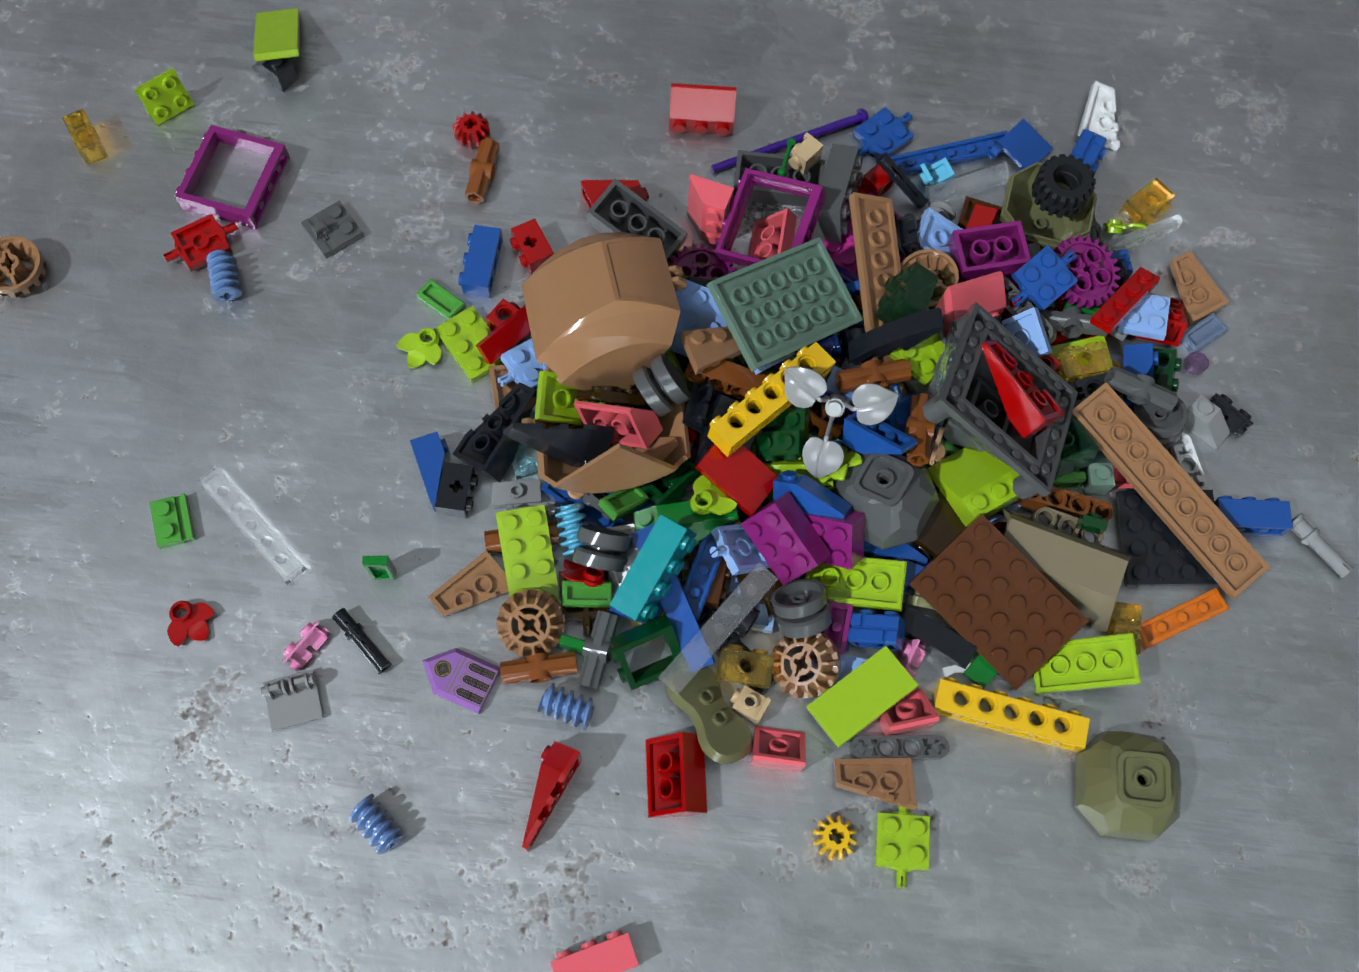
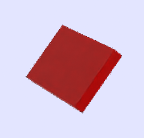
(738, 476)

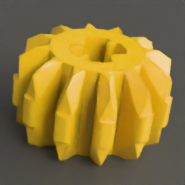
(838, 829)

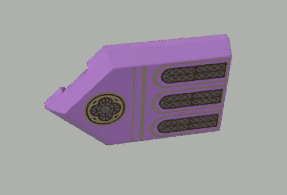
(461, 678)

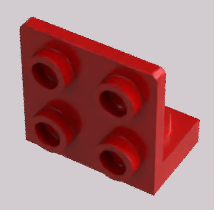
(1176, 324)

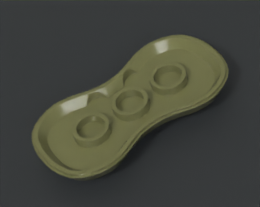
(718, 728)

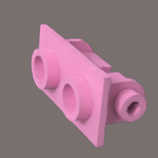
(298, 652)
(911, 655)

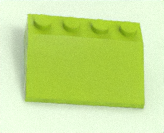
(974, 483)

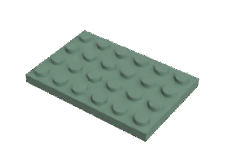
(784, 303)

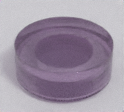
(1196, 363)

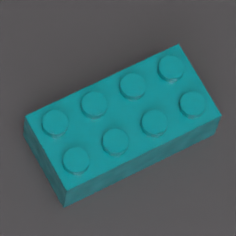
(653, 569)

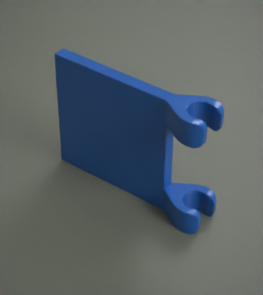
(1022, 145)

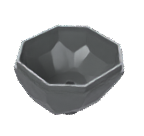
(892, 510)

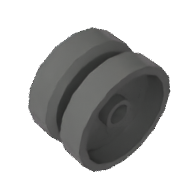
(661, 385)
(1163, 425)
(603, 548)
(801, 608)

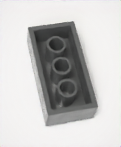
(771, 164)
(839, 181)
(626, 212)

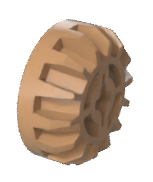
(12, 251)
(939, 264)
(514, 607)
(821, 657)

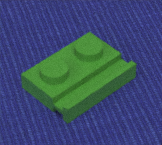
(172, 521)

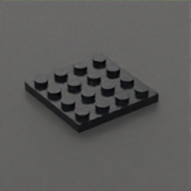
(1155, 550)

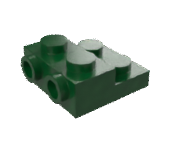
(1168, 366)
(784, 436)
(671, 487)

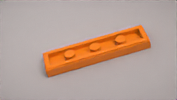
(1182, 618)

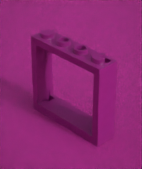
(262, 192)
(739, 204)

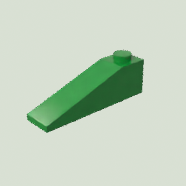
(684, 515)

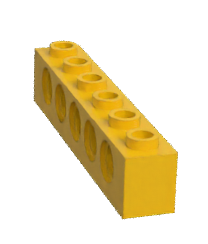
(729, 438)
(1075, 726)

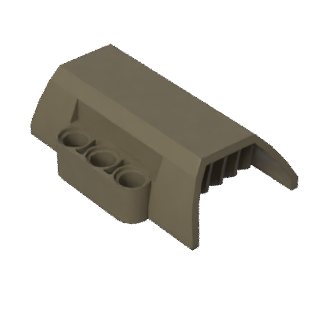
(1079, 569)

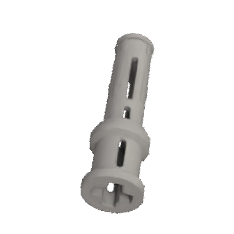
(1311, 537)

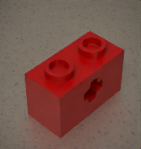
(531, 245)

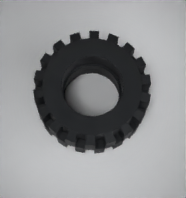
(1069, 172)

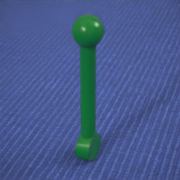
(790, 144)

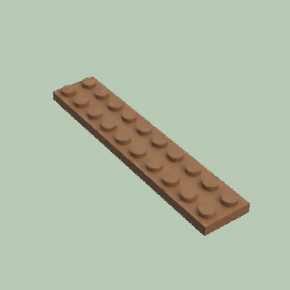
(875, 255)
(1170, 491)

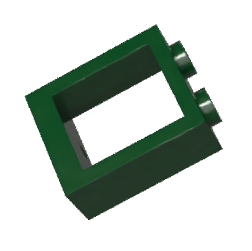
(637, 636)

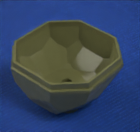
(1020, 205)
(1110, 788)

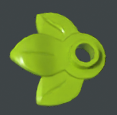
(1116, 226)
(421, 351)
(850, 460)
(716, 500)

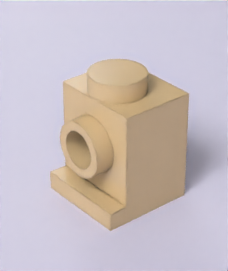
(806, 153)
(750, 713)

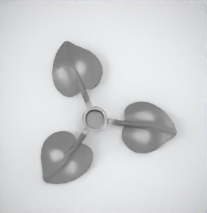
(870, 401)

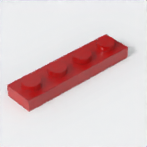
(1124, 300)

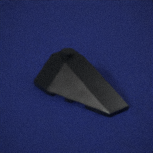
(486, 445)
(567, 445)

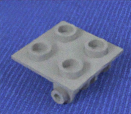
(292, 700)

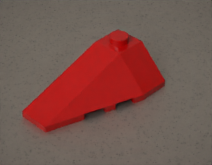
(1023, 402)
(555, 774)

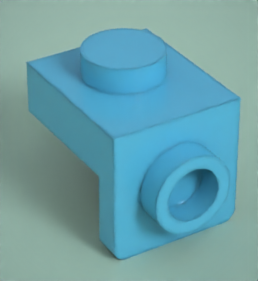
(936, 172)

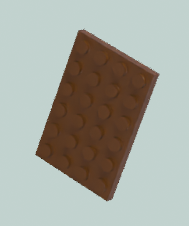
(998, 601)

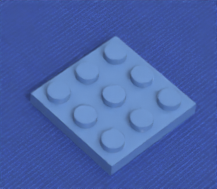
(697, 312)

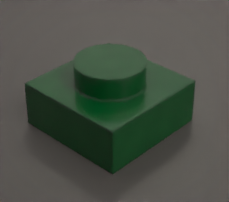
(1092, 523)

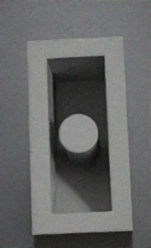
(1207, 422)

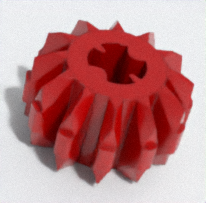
(471, 129)

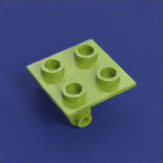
(164, 96)

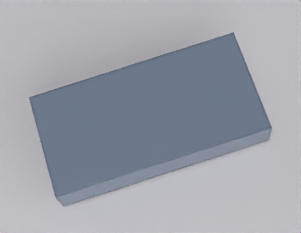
(1203, 333)

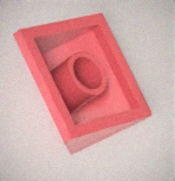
(909, 715)
(778, 749)

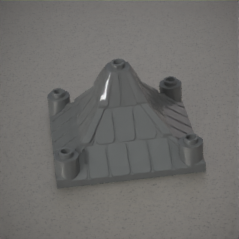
(976, 412)

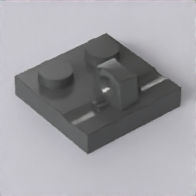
(332, 229)

